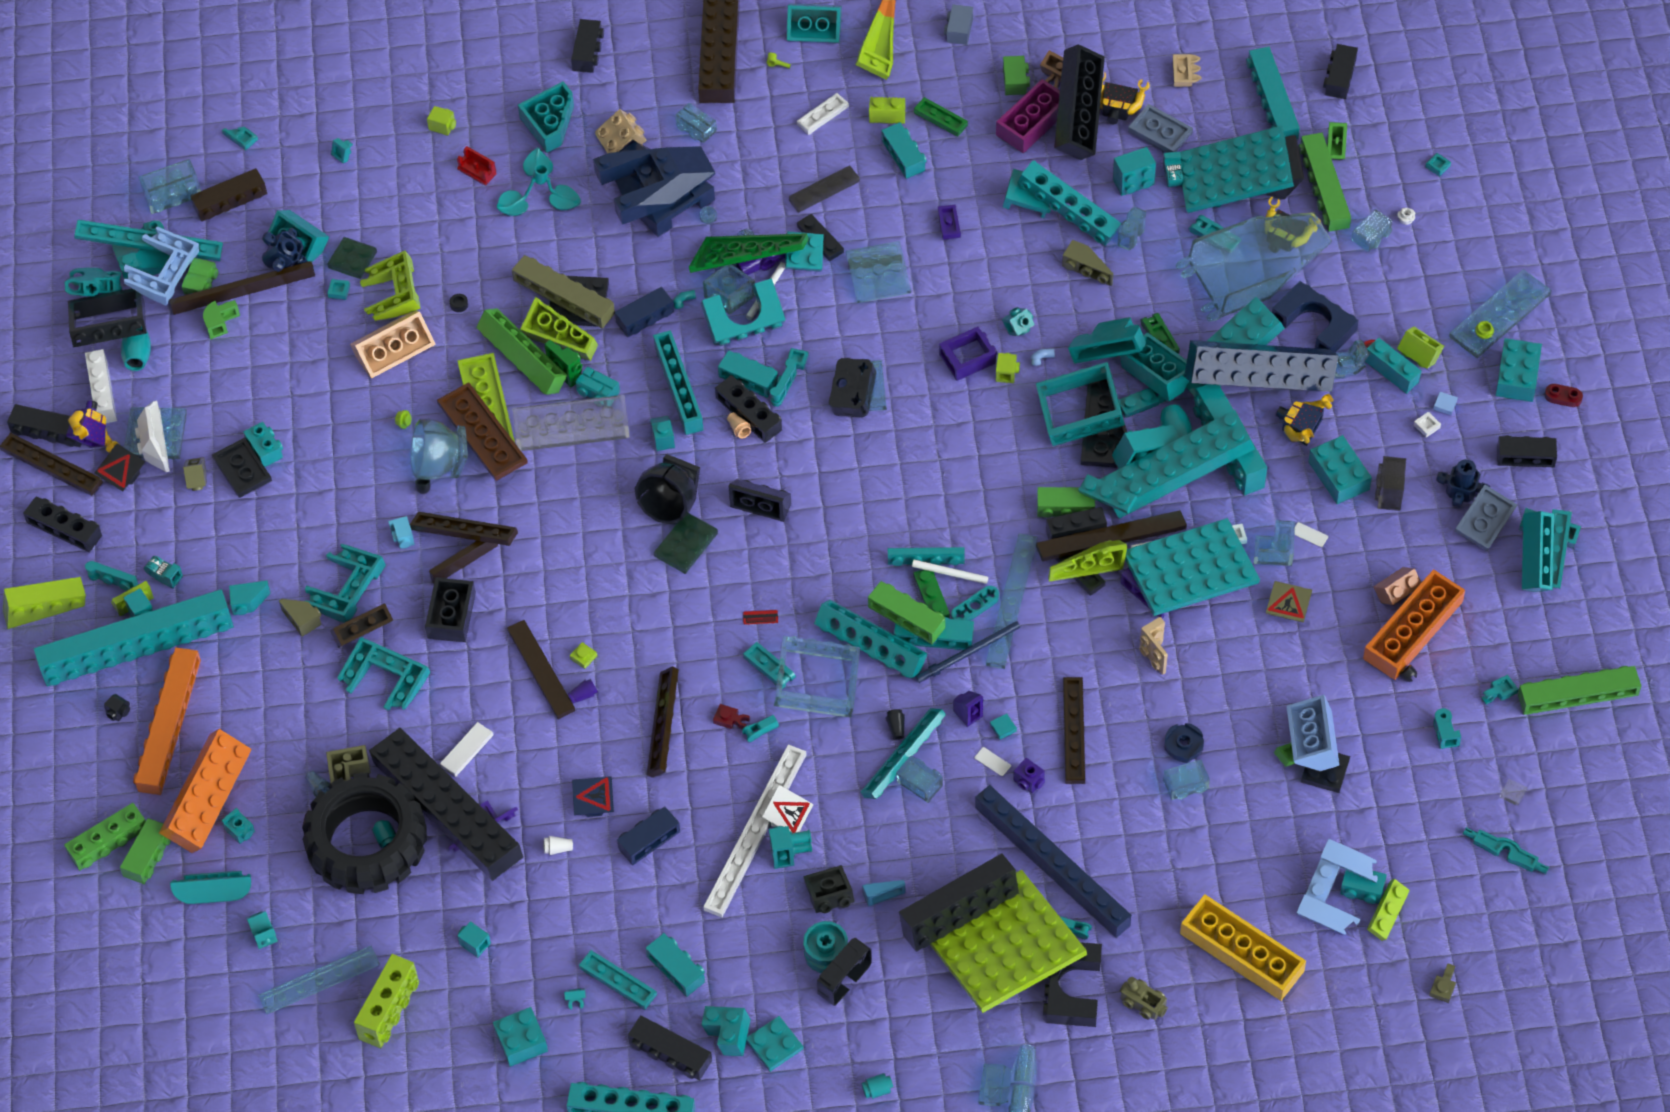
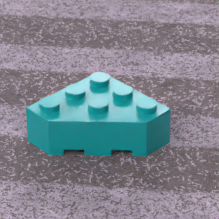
(548, 115)

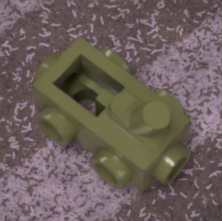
(1138, 995)

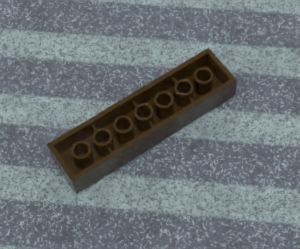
(718, 51)

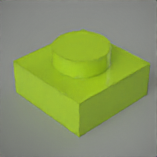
(583, 655)

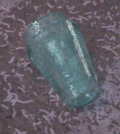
(317, 783)

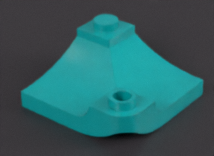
(143, 260)

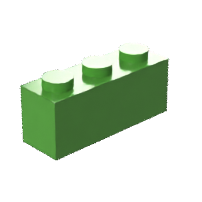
(1061, 501)
(145, 852)

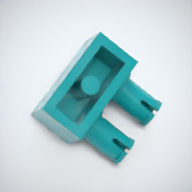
(786, 844)

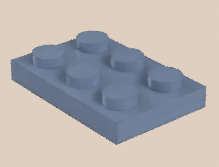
(1160, 129)
(1485, 517)

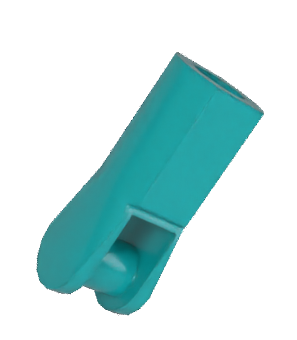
(763, 727)
(1084, 927)

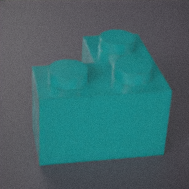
(730, 1025)

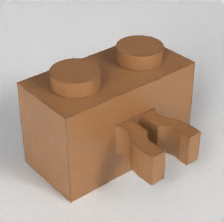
(1052, 67)

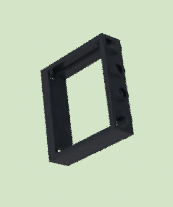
(104, 304)

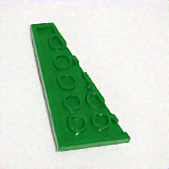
(729, 250)

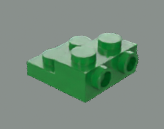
(566, 360)

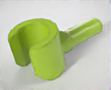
(772, 61)

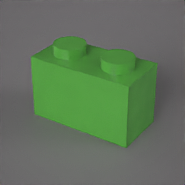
(1015, 75)

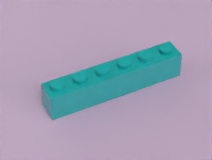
(1272, 91)
(678, 382)

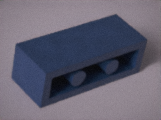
(644, 312)
(648, 835)

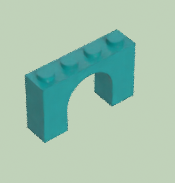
(724, 330)

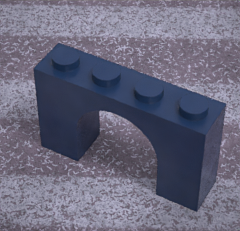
(1305, 299)

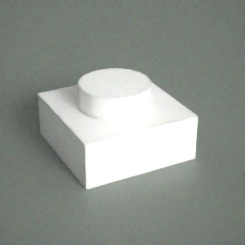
(1427, 424)

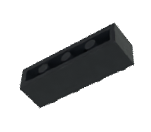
(40, 425)
(669, 1048)

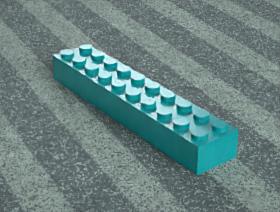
(133, 638)

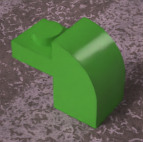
(215, 317)

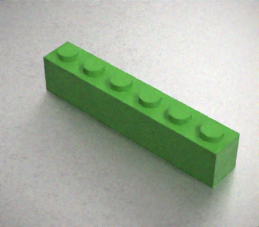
(1325, 182)
(521, 351)
(1579, 690)

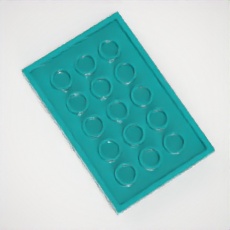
(1235, 169)
(1191, 567)

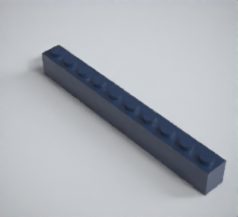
(1053, 861)

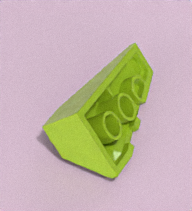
(1098, 559)

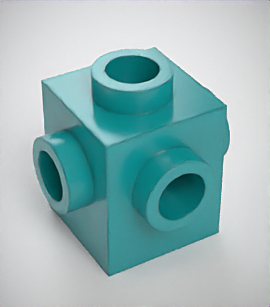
(1018, 321)

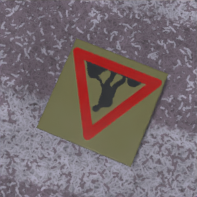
(1289, 601)

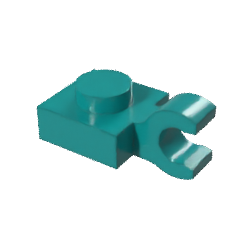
(1501, 688)

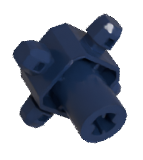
(283, 250)
(1462, 482)

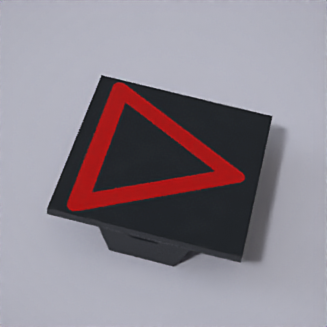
(120, 467)

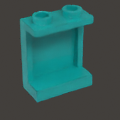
(1018, 196)

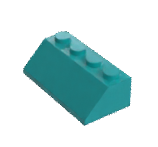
(1157, 368)

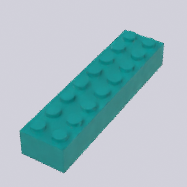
(1182, 460)

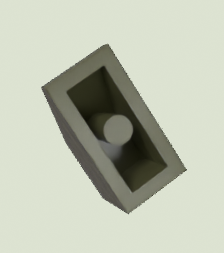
(195, 473)
(301, 615)

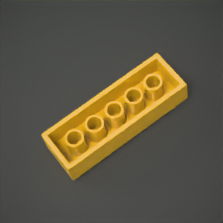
(1243, 947)

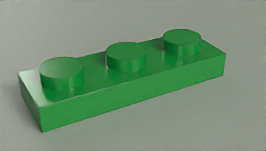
(940, 116)
(931, 591)

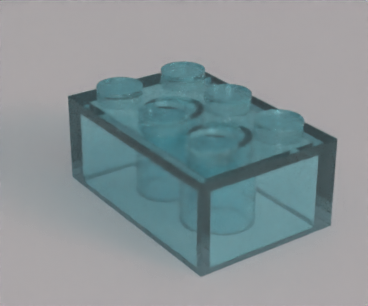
(169, 186)

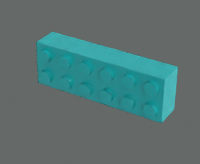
(1249, 326)
(1248, 469)

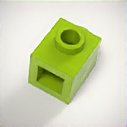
(441, 120)
(1007, 367)

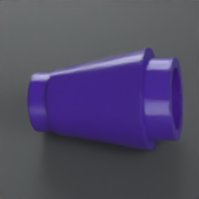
(583, 691)

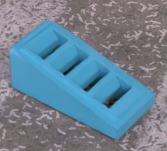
(879, 892)

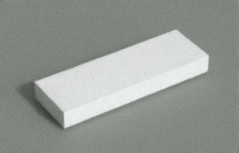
(822, 114)
(466, 749)

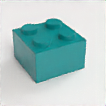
(1134, 171)
(520, 1036)

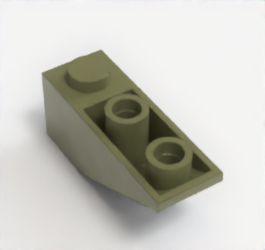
(1085, 261)

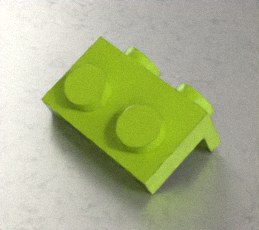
(119, 603)

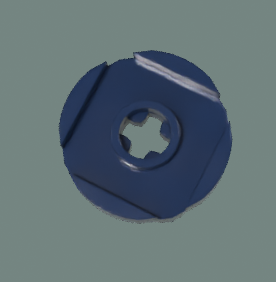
(1184, 752)

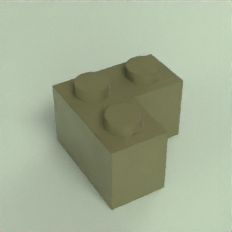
(347, 762)

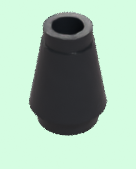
(896, 723)

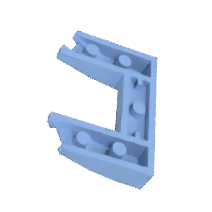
(181, 254)
(1332, 859)

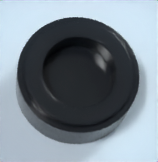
(458, 302)

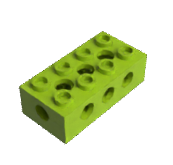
(386, 1001)

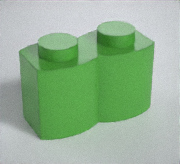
(199, 276)

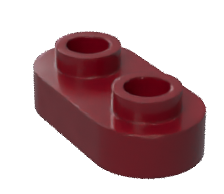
(1563, 395)

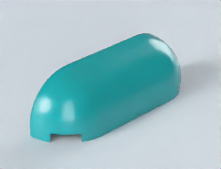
(211, 887)

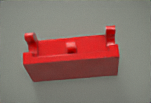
(476, 166)

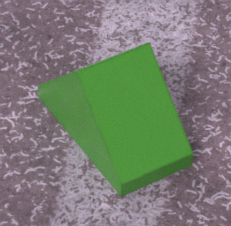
(1337, 139)

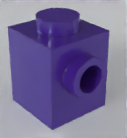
(1029, 776)

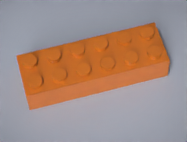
(1414, 624)
(205, 791)

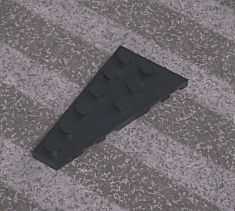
(1099, 447)

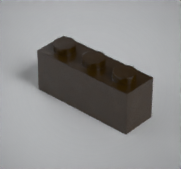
(361, 625)

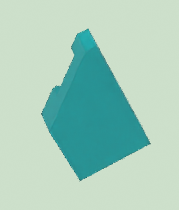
(241, 136)

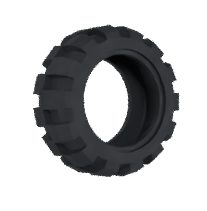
(357, 796)

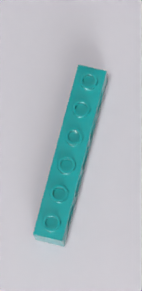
(1066, 194)
(913, 656)
(581, 1091)

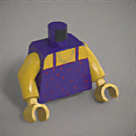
(90, 427)

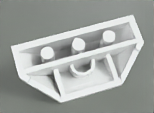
(152, 437)

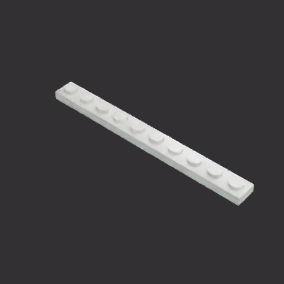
(752, 834)

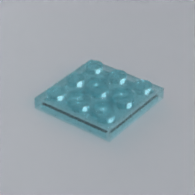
(878, 271)
(173, 427)

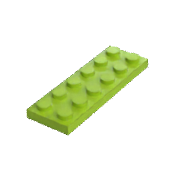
(485, 379)

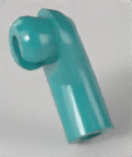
(683, 296)

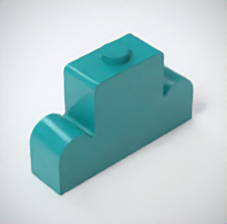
(1108, 340)

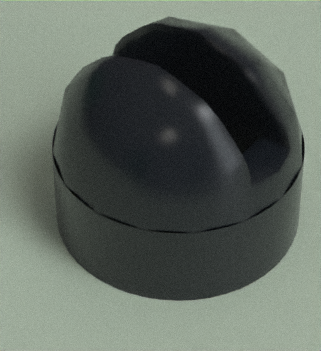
(422, 486)
(1408, 672)

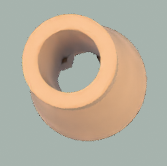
(739, 426)

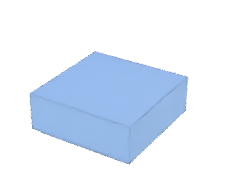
(1445, 403)

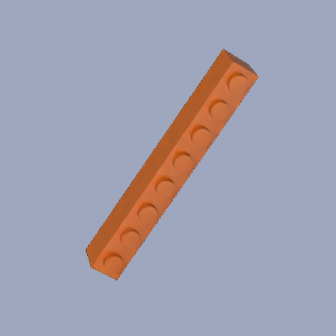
(167, 721)

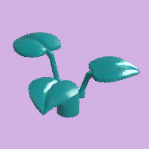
(539, 167)

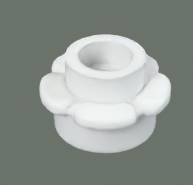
(1406, 219)

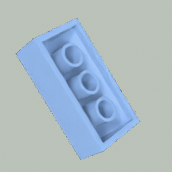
(1313, 734)

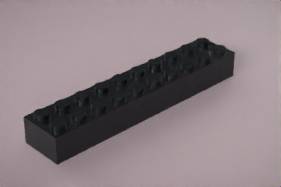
(447, 804)

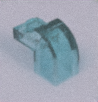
(1352, 361)

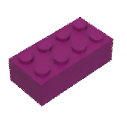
(1030, 117)

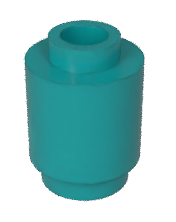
(383, 832)
(877, 1086)

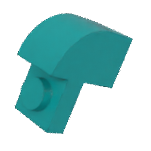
(262, 929)

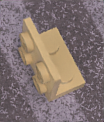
(1150, 644)

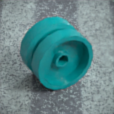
(823, 943)

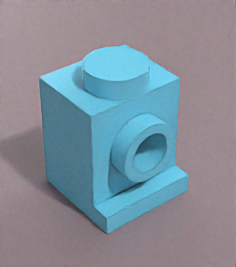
(401, 532)

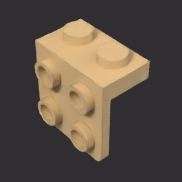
(619, 132)

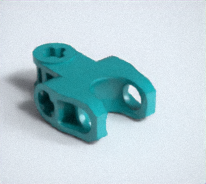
(93, 281)

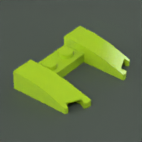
(399, 269)

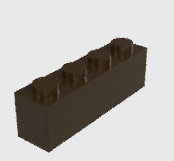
(228, 194)

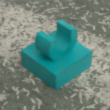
(341, 150)
(575, 995)

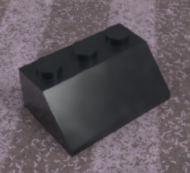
(1296, 168)
(759, 499)

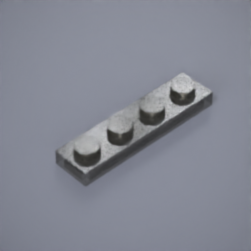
(824, 189)

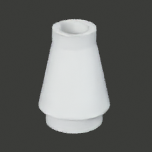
(555, 845)

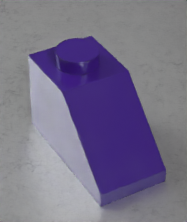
(968, 707)

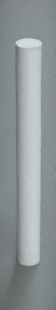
(775, 276)
(950, 571)

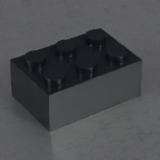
(450, 609)

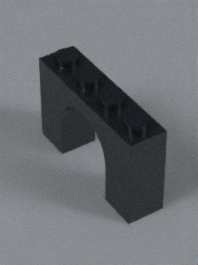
(1067, 1009)

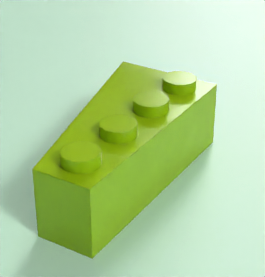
(546, 324)
(41, 600)

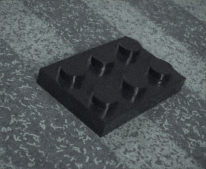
(241, 467)

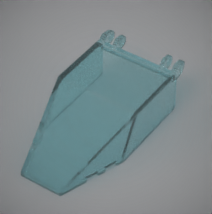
(1253, 259)

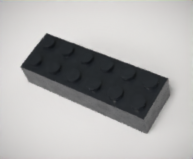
(1079, 102)
(959, 902)

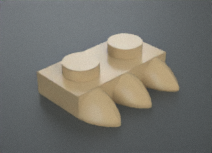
(1184, 70)

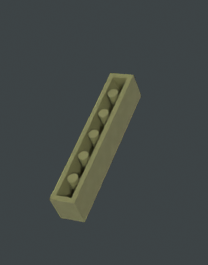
(563, 291)

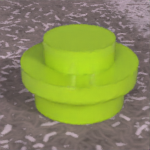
(1484, 330)
(403, 419)

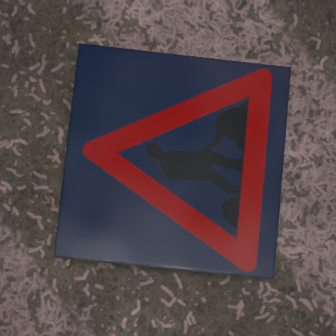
(593, 796)

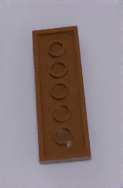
(483, 431)

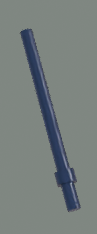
(934, 669)

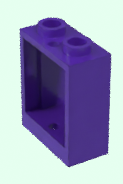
(972, 366)

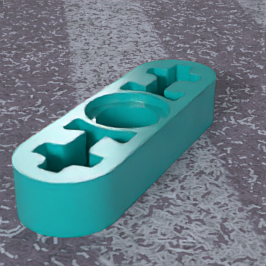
(981, 595)

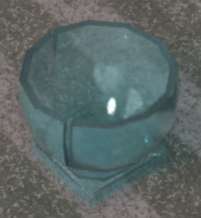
(438, 450)

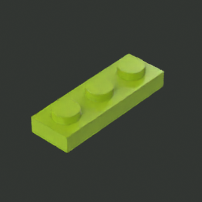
(1388, 909)

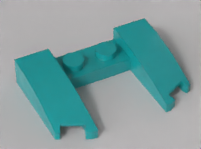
(364, 567)
(368, 653)

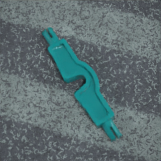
(1496, 845)

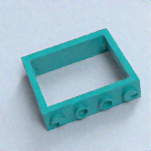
(1086, 426)

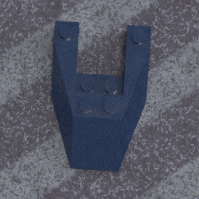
(662, 172)

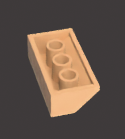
(392, 344)

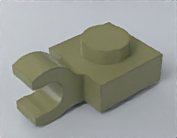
(1443, 986)

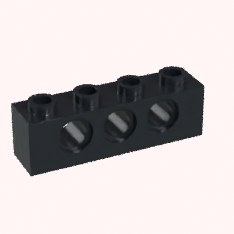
(749, 408)
(37, 516)

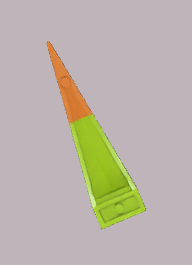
(877, 47)

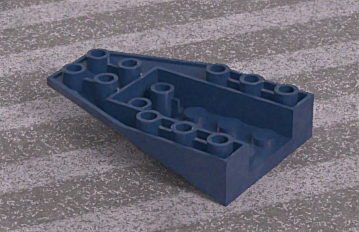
(661, 221)

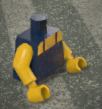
(1303, 418)

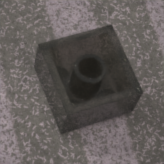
(1390, 483)

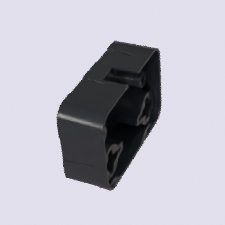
(856, 396)
(850, 962)

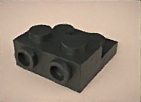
(829, 889)

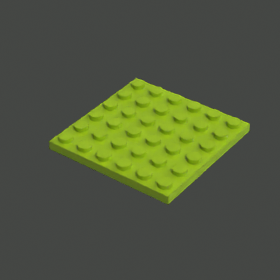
(1009, 947)

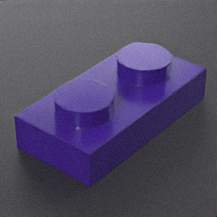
(949, 222)

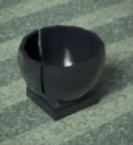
(668, 489)

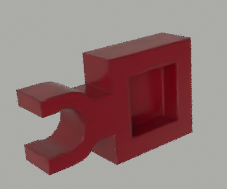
(728, 716)

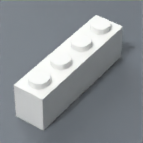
(101, 384)

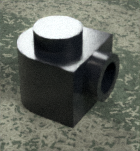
(116, 707)

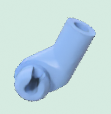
(1040, 354)

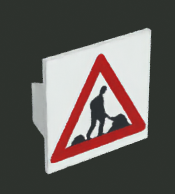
(787, 810)

